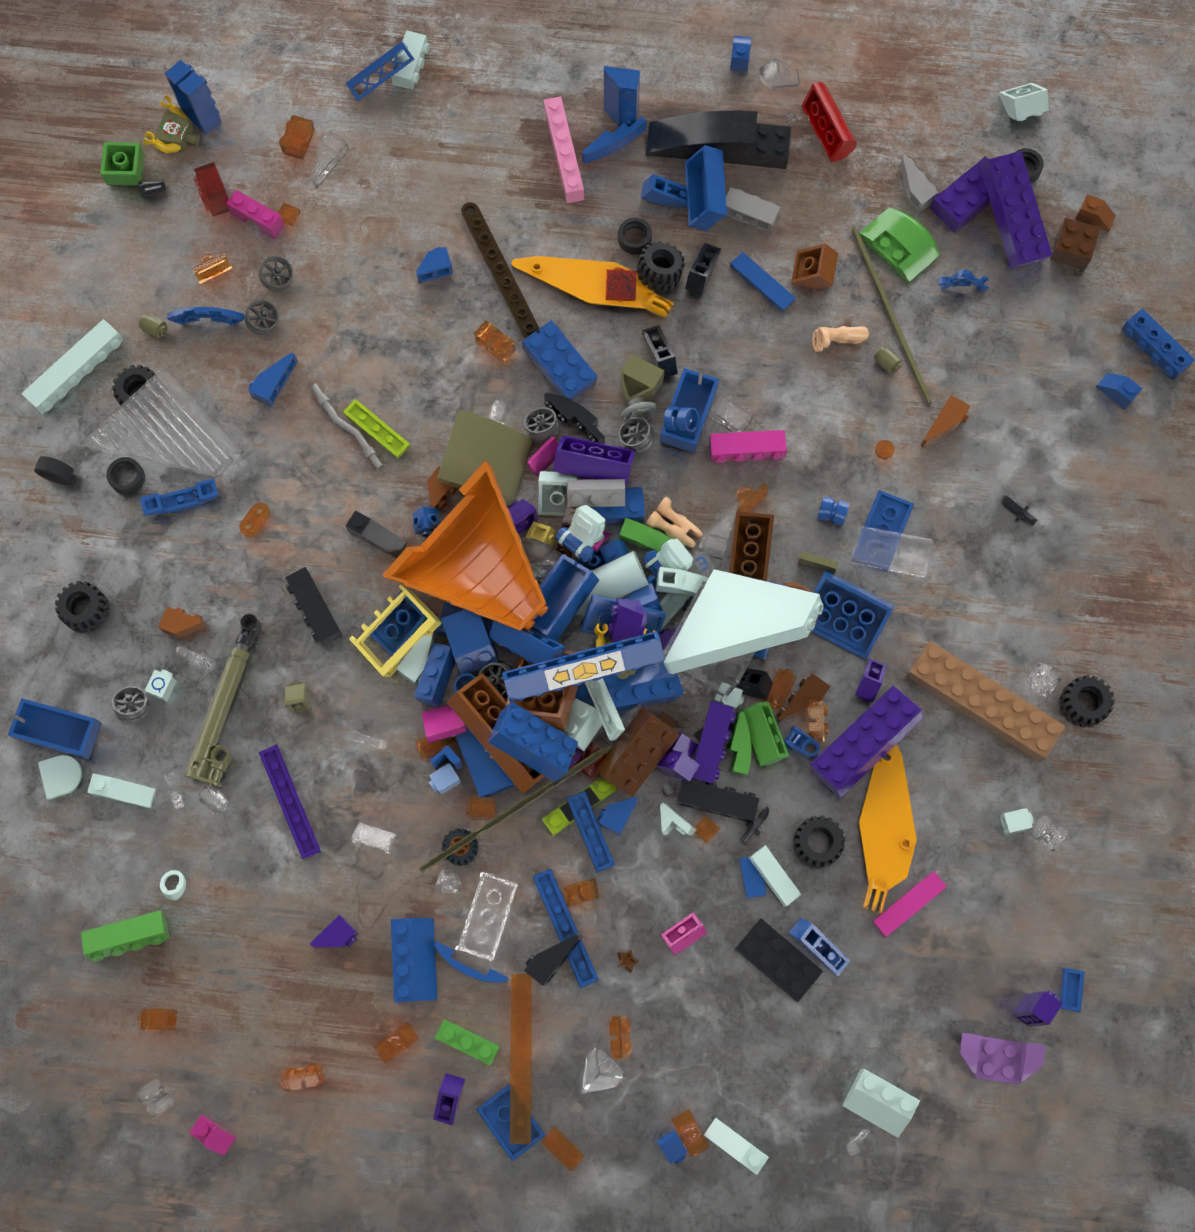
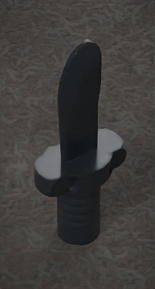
(1022, 512)
(753, 828)

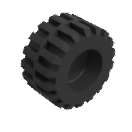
(662, 255)
(128, 380)
(76, 593)
(1097, 690)
(831, 830)

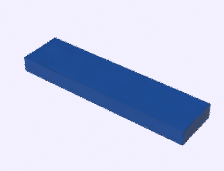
(762, 281)
(590, 831)

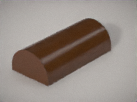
(751, 545)

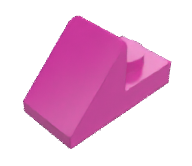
(212, 1135)

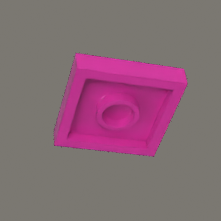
(442, 723)

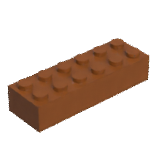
(479, 708)

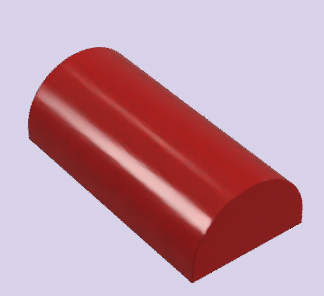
(828, 122)

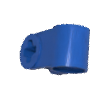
(800, 742)

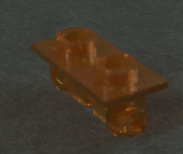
(781, 688)
(818, 711)
(428, 749)
(622, 1046)
(311, 1074)
(562, 1149)

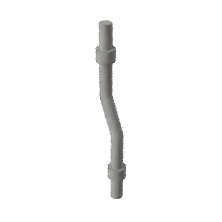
(369, 451)

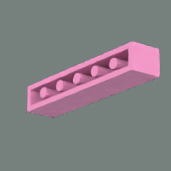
(563, 150)

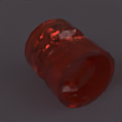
(590, 770)

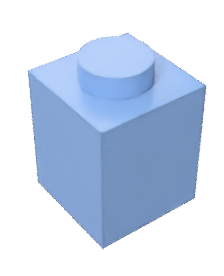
(444, 779)

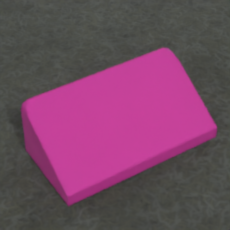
(543, 457)
(684, 933)

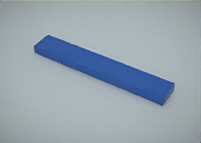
(565, 926)

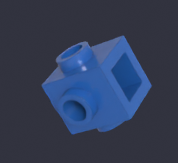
(426, 520)

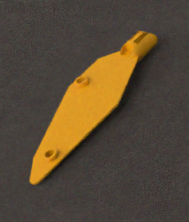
(588, 281)
(887, 828)

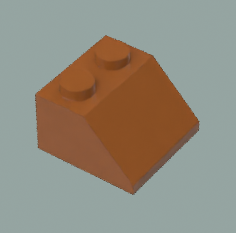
(815, 267)

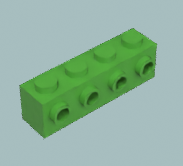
(125, 936)

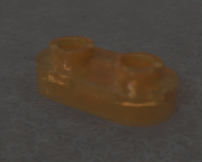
(257, 520)

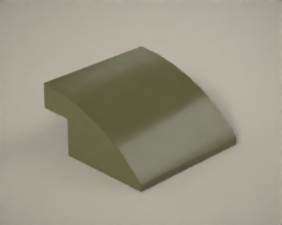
(481, 440)

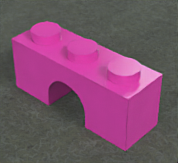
(247, 208)

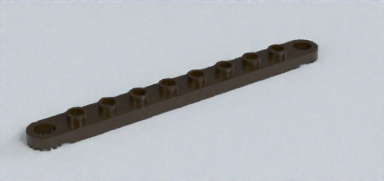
(500, 271)

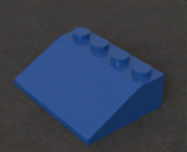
(850, 615)
(646, 687)

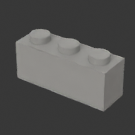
(751, 209)
(596, 493)

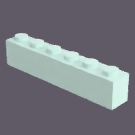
(72, 367)

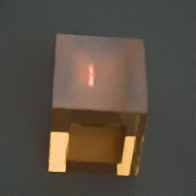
(481, 808)

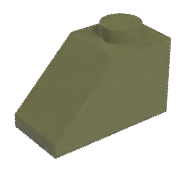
(297, 697)

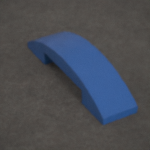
(179, 500)
(448, 953)

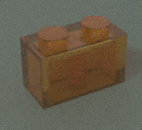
(297, 137)

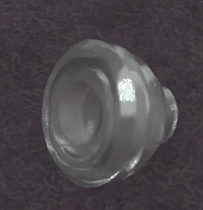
(447, 881)

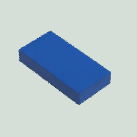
(752, 879)
(1071, 989)

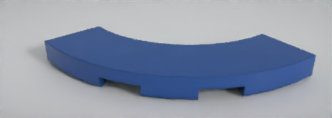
(193, 314)

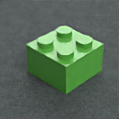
(122, 163)

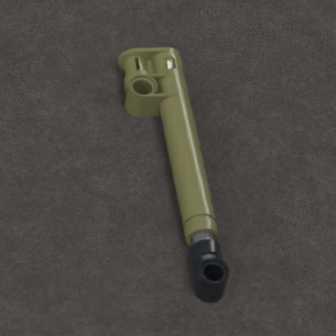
(204, 759)

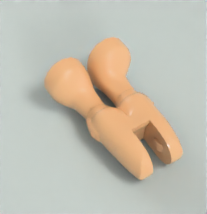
(843, 334)
(680, 527)

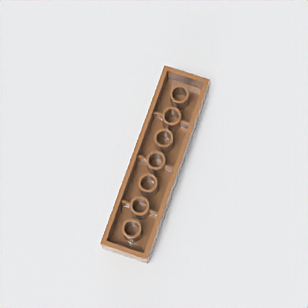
(985, 702)

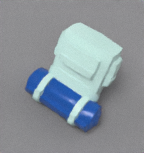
(583, 533)
(672, 555)

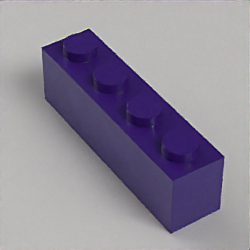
(712, 741)
(1037, 1008)

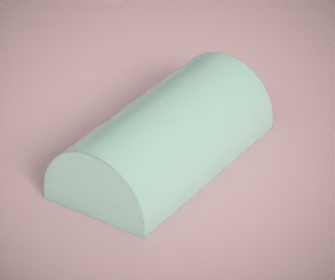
(617, 579)

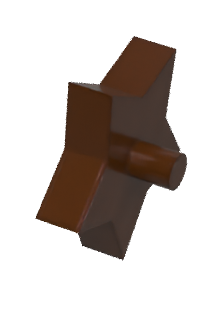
(627, 960)

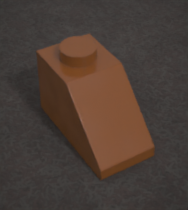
(1096, 213)

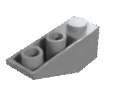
(918, 189)

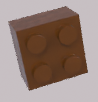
(1075, 243)

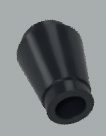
(151, 187)

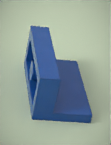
(446, 755)

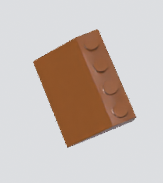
(552, 706)

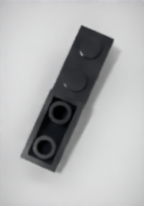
(572, 412)

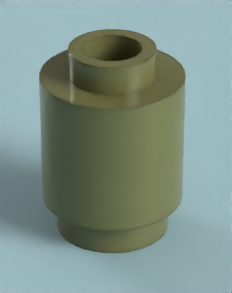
(153, 326)
(888, 359)

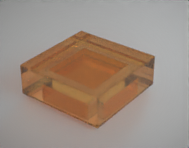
(289, 214)
(706, 829)

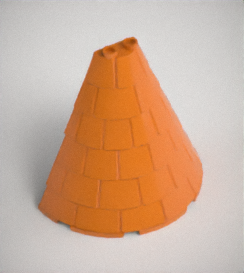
(476, 559)

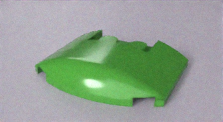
(901, 242)

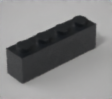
(314, 607)
(717, 800)

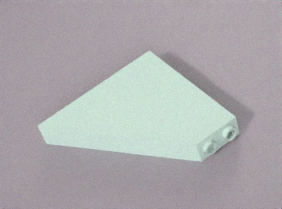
(739, 618)

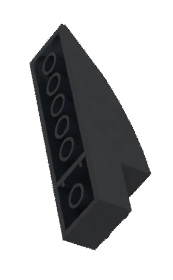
(730, 131)

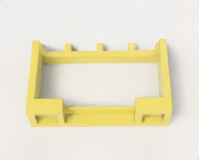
(426, 629)

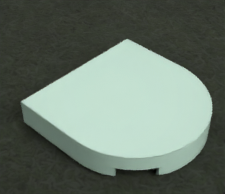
(60, 775)

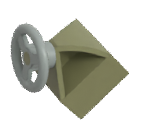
(640, 386)

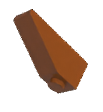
(949, 419)

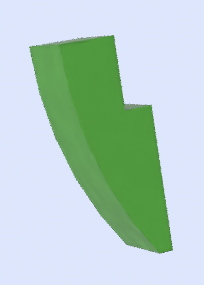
(642, 536)
(740, 745)

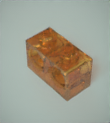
(494, 341)
(158, 1019)

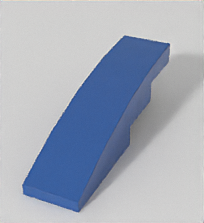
(609, 143)

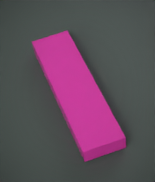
(909, 904)

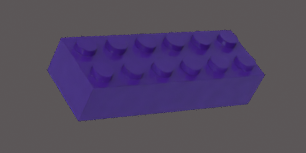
(1015, 210)
(866, 741)

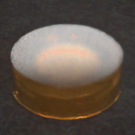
(884, 449)

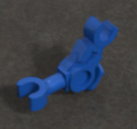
(963, 278)

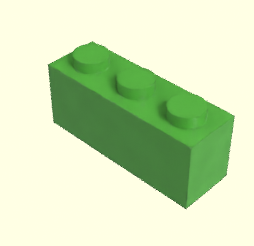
(765, 734)
(467, 1042)

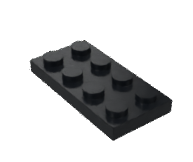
(779, 960)

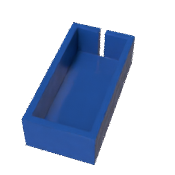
(193, 96)
(705, 188)
(559, 361)
(696, 396)
(564, 594)
(55, 729)
(533, 742)

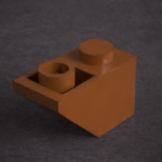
(439, 492)
(179, 624)

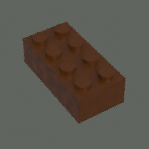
(637, 752)

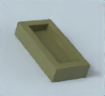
(817, 562)

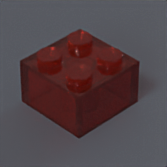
(211, 189)

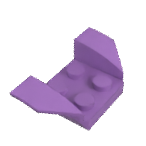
(1001, 1059)

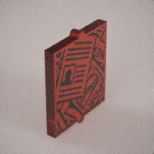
(621, 285)

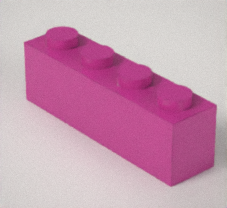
(747, 445)

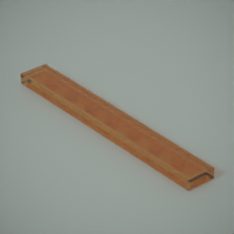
(520, 1059)

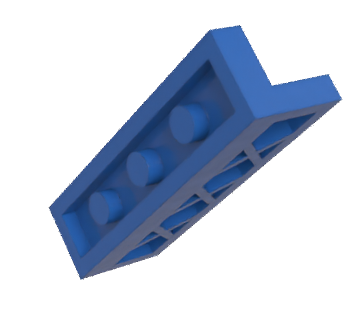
(376, 65)

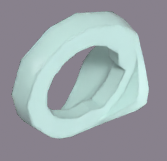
(180, 888)

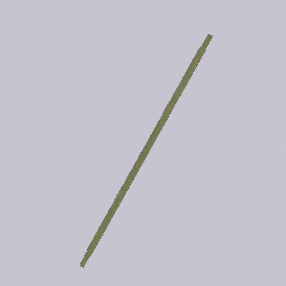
(891, 315)
(512, 810)

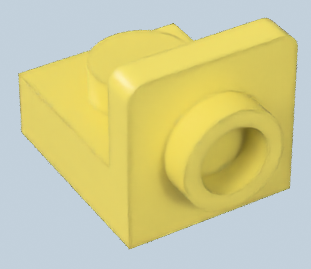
(542, 533)

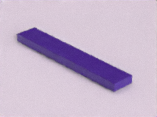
(290, 802)

